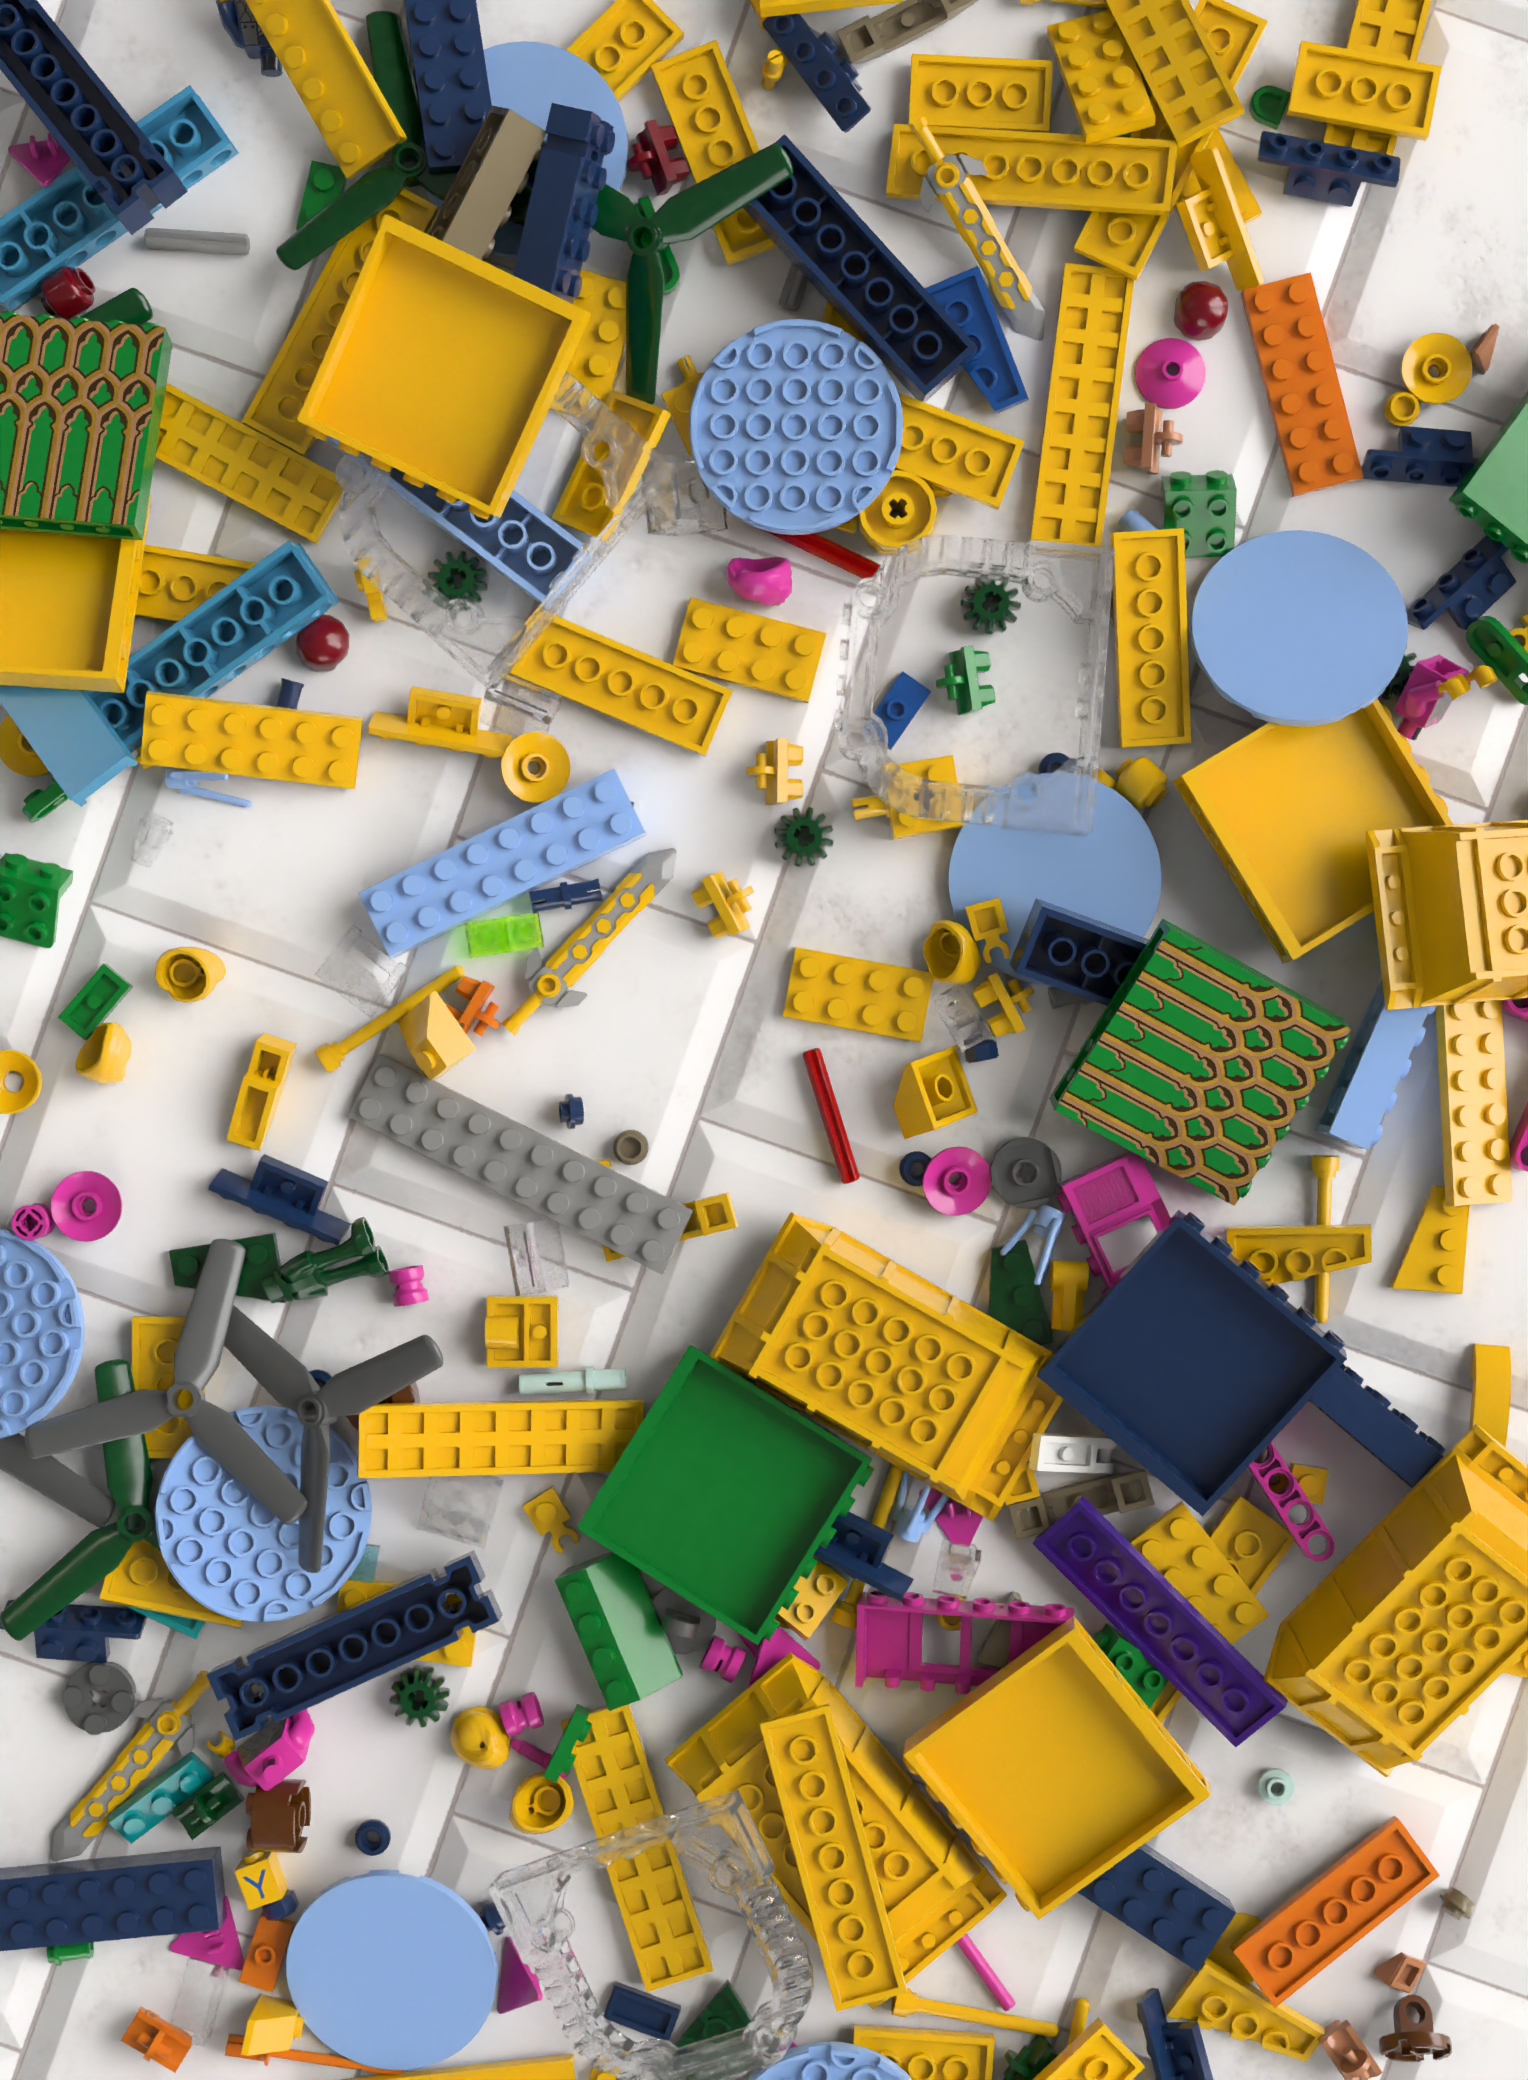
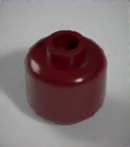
(67, 292)

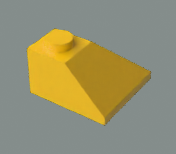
(434, 1037)
(933, 1093)

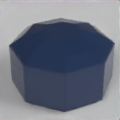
(982, 1051)
(281, 1908)

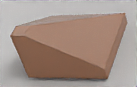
(1483, 349)
(1401, 1971)

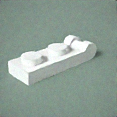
(1072, 1453)

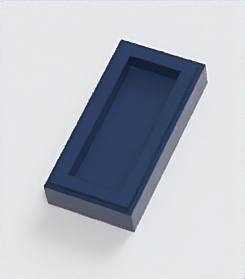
(642, 2011)

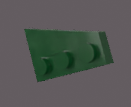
(259, 1262)
(1014, 1295)
(720, 2015)

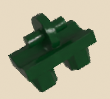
(208, 1805)
(1029, 2060)

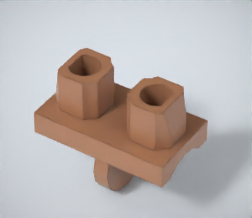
(1150, 424)
(1348, 2052)

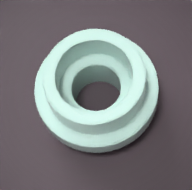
(1270, 1777)

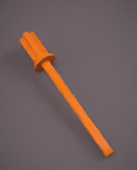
(235, 2044)

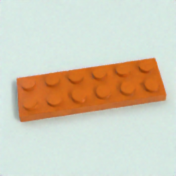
(1301, 384)
(1334, 1911)

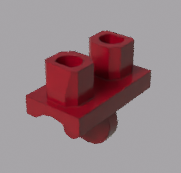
(653, 160)

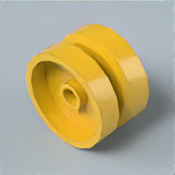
(909, 496)

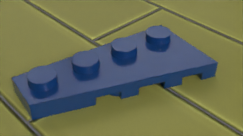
(993, 367)

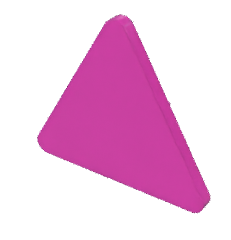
(41, 158)
(955, 1518)
(775, 1650)
(213, 1946)
(517, 1983)

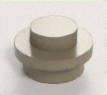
(630, 1147)
(1456, 1904)

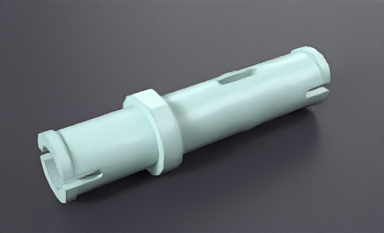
(573, 1381)

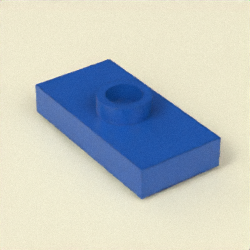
(901, 706)

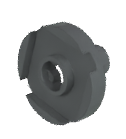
(1042, 1183)
(97, 1717)

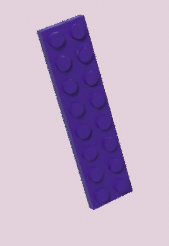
(1160, 1622)

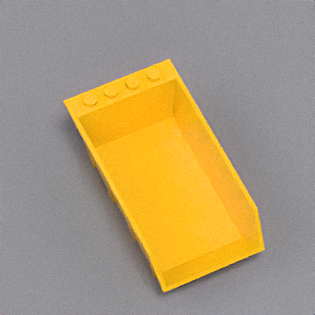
(1451, 912)
(891, 1363)
(1416, 1611)
(923, 1867)

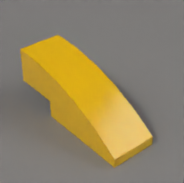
(261, 1091)

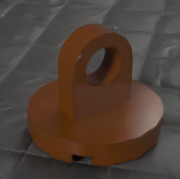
(1412, 2039)

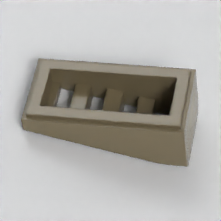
(996, 1646)

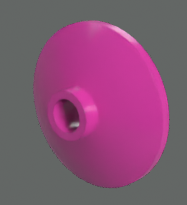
(1158, 385)
(965, 1193)
(69, 1208)

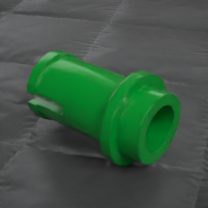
(69, 1952)

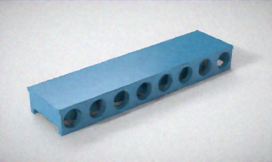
(70, 219)
(221, 637)
(68, 737)

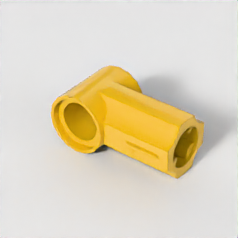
(1068, 1287)

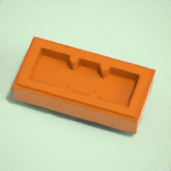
(266, 1953)

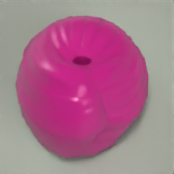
(760, 579)

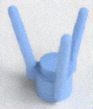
(186, 779)
(1047, 1225)
(911, 1521)

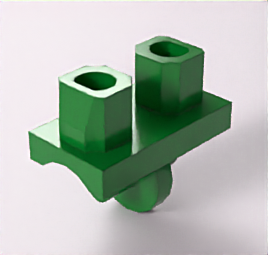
(962, 680)

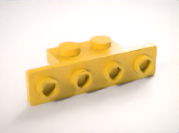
(1216, 223)
(441, 721)

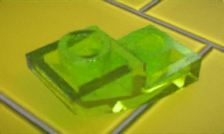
(504, 935)

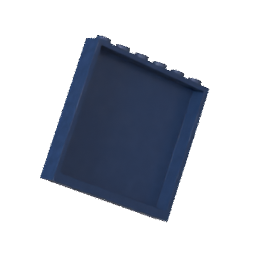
(1192, 1362)

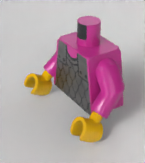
(1432, 689)
(269, 1753)

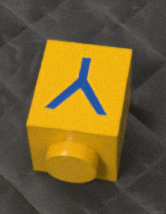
(260, 1878)

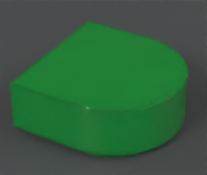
(1269, 105)

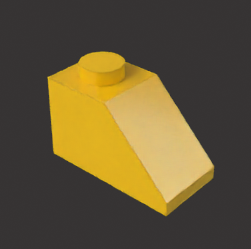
(272, 2026)

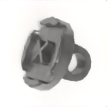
(684, 1623)

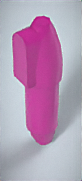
(532, 1753)

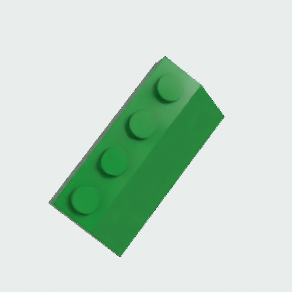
(618, 1629)

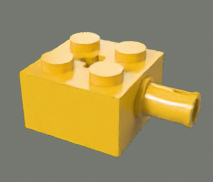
(906, 826)

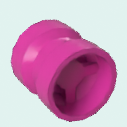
(40, 1220)
(408, 1284)
(722, 1659)
(521, 1714)

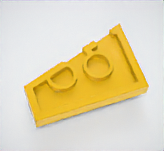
(1437, 1248)

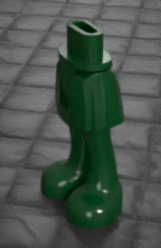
(305, 1273)

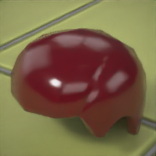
(1200, 310)
(322, 643)

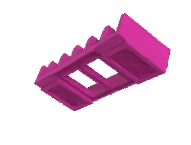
(1107, 1200)
(893, 1631)

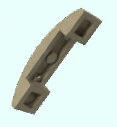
(897, 27)
(1107, 1494)

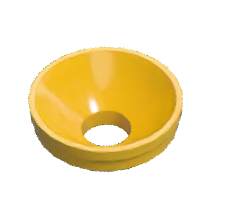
(19, 1101)

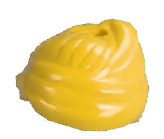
(951, 953)
(182, 976)
(104, 1054)
(480, 1738)
(550, 1801)

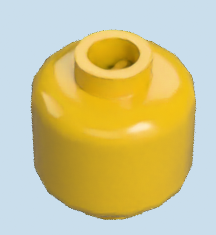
(1141, 782)

